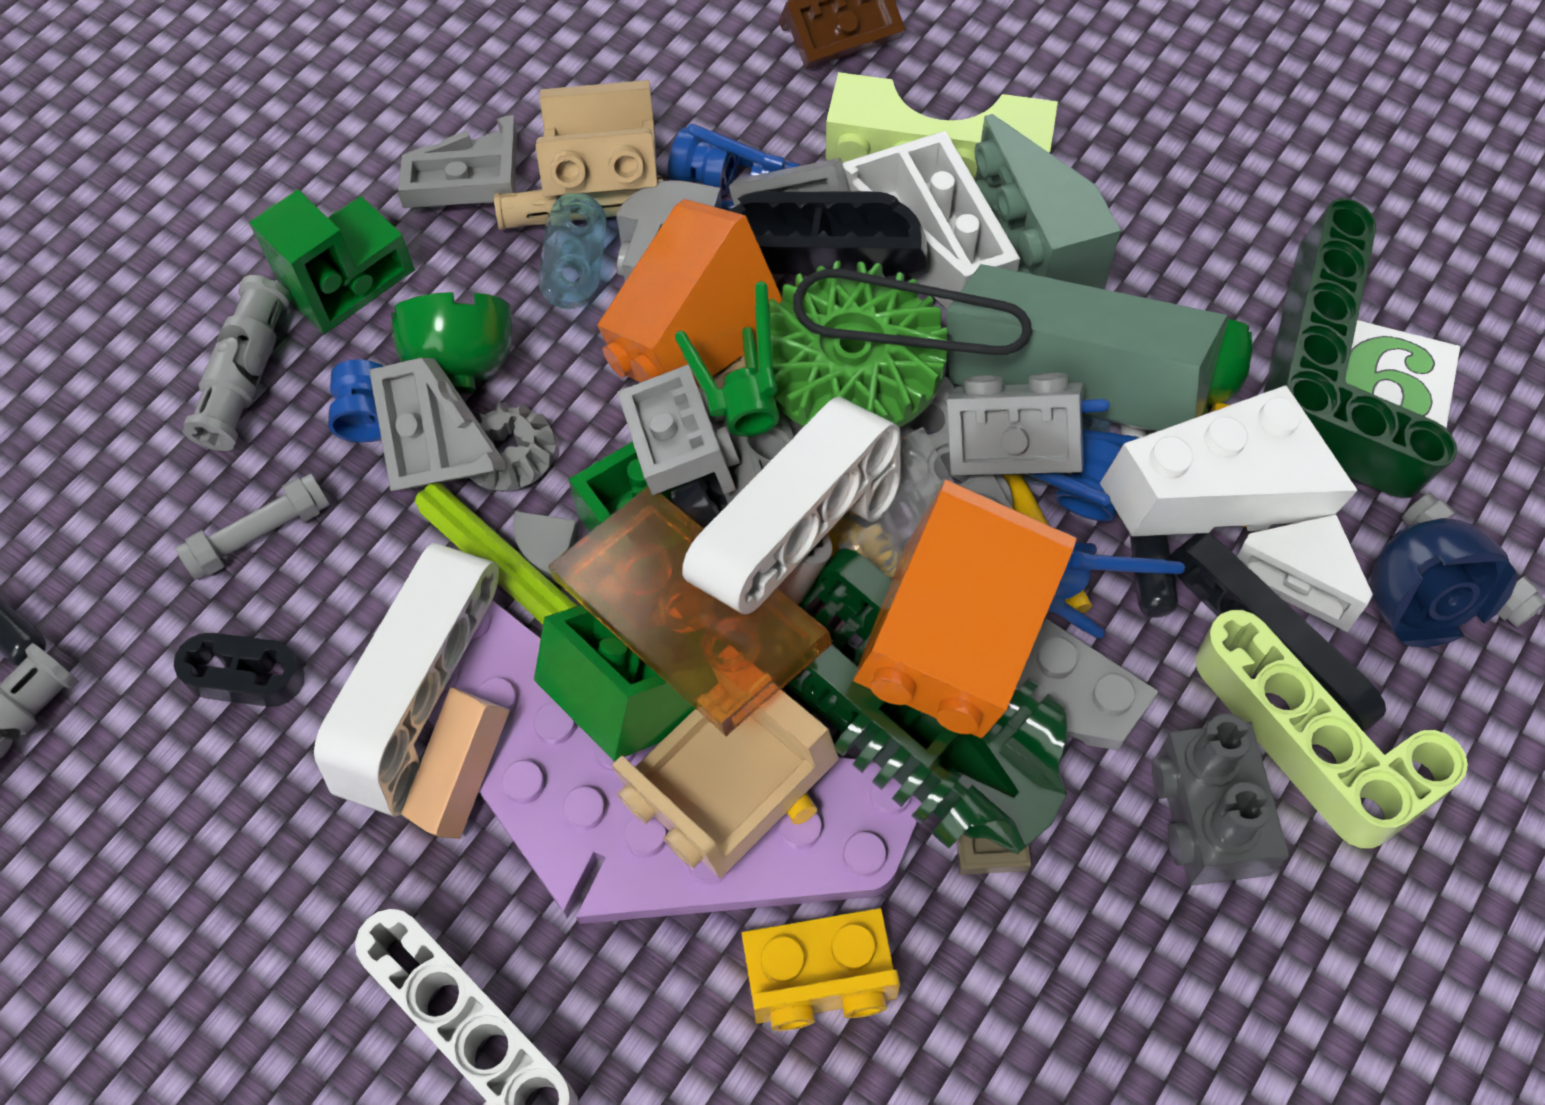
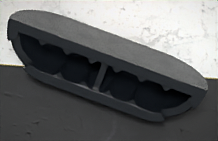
(824, 227)

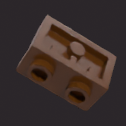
(839, 27)

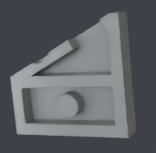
(461, 169)
(428, 427)

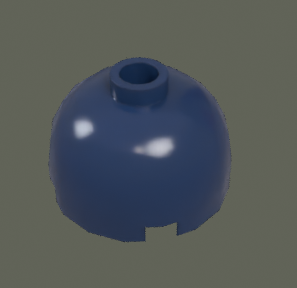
(1438, 579)

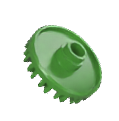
(879, 377)

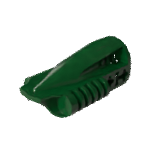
(978, 787)

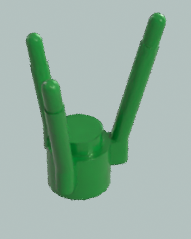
(747, 392)

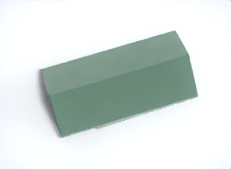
(1129, 349)

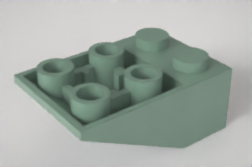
(1045, 208)

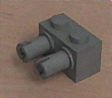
(1219, 803)

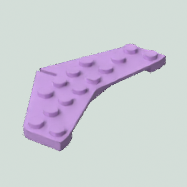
(564, 812)

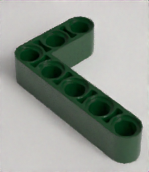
(1312, 352)

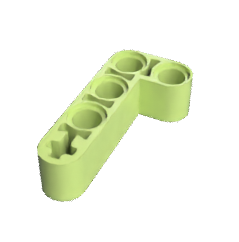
(1244, 645)

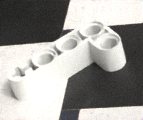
(829, 467)
(376, 718)
(469, 1021)

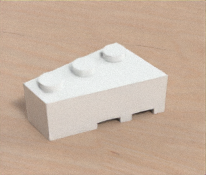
(948, 203)
(1228, 468)

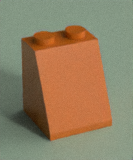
(692, 280)
(964, 610)

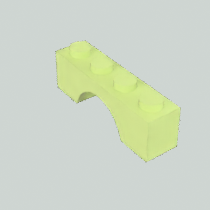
(872, 117)

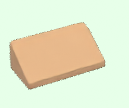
(454, 764)

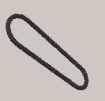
(907, 340)

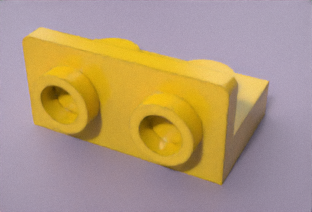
(820, 969)

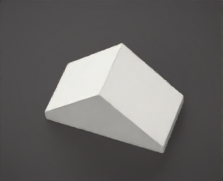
(1311, 569)

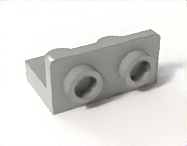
(1016, 426)
(676, 433)

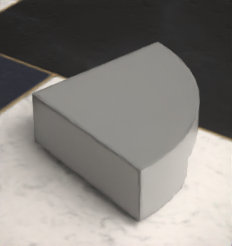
(543, 539)

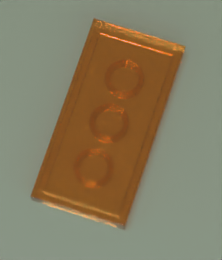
(704, 649)

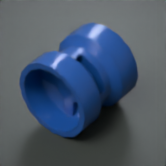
(701, 162)
(354, 409)
(1097, 460)

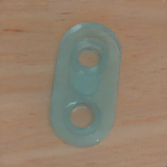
(572, 247)

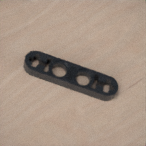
(1228, 585)

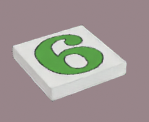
(1404, 369)

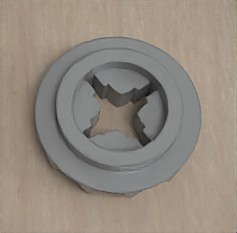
(534, 449)

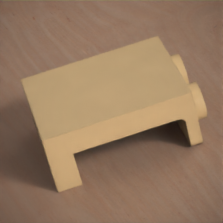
(597, 138)
(730, 789)

